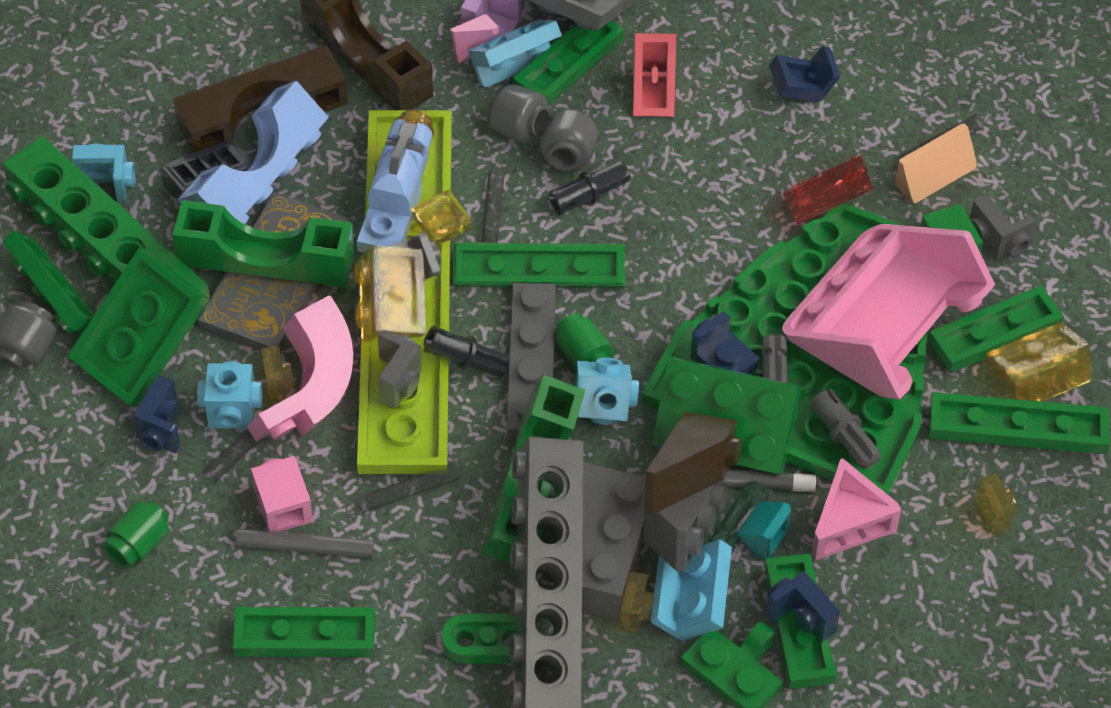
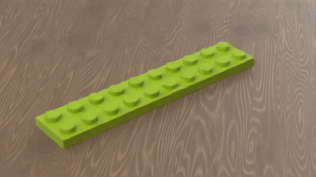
(416, 432)

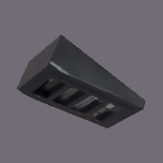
(177, 171)

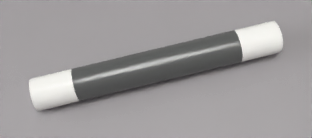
(772, 481)

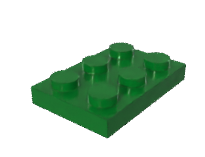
(138, 327)
(759, 404)

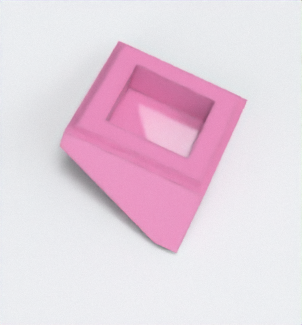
(471, 35)

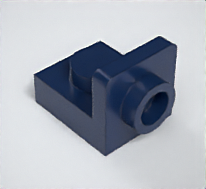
(719, 347)
(156, 415)
(809, 605)

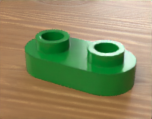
(485, 631)

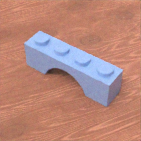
(284, 127)

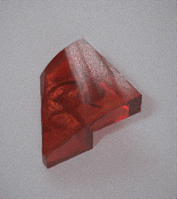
(829, 189)

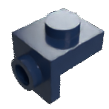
(805, 78)

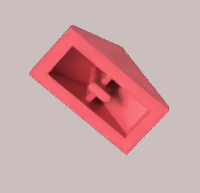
(654, 74)

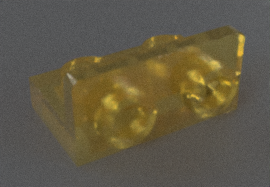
(390, 292)
(1043, 363)

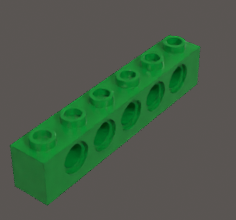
(83, 213)

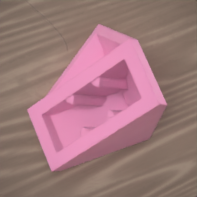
(853, 513)

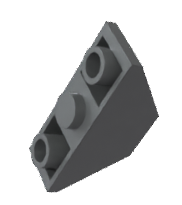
(680, 528)

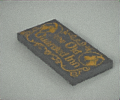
(258, 307)

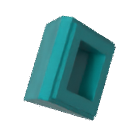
(766, 528)

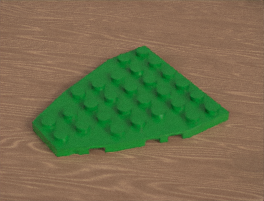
(761, 304)

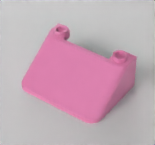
(886, 299)

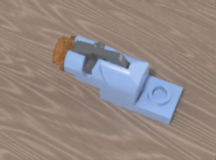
(397, 181)

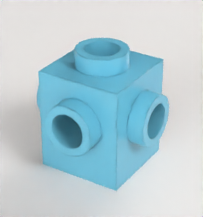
(607, 390)
(229, 395)

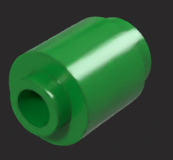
(581, 340)
(136, 533)

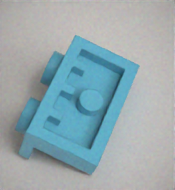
(512, 51)
(693, 600)

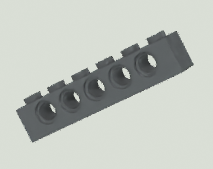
(561, 466)

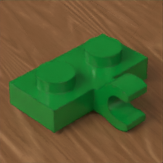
(735, 670)

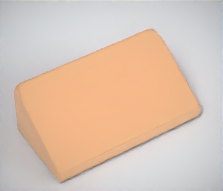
(936, 164)

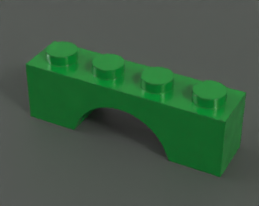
(215, 240)
(548, 414)

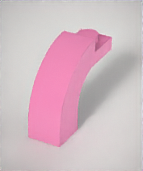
(326, 362)

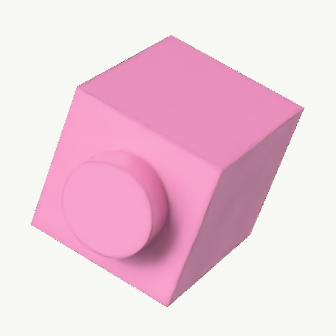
(282, 494)

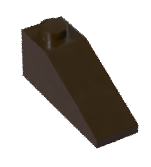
(691, 460)

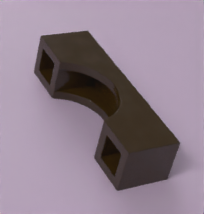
(390, 70)
(213, 112)

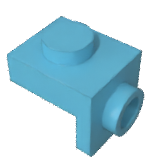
(106, 164)

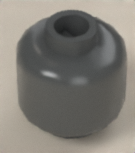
(519, 113)
(569, 140)
(25, 334)

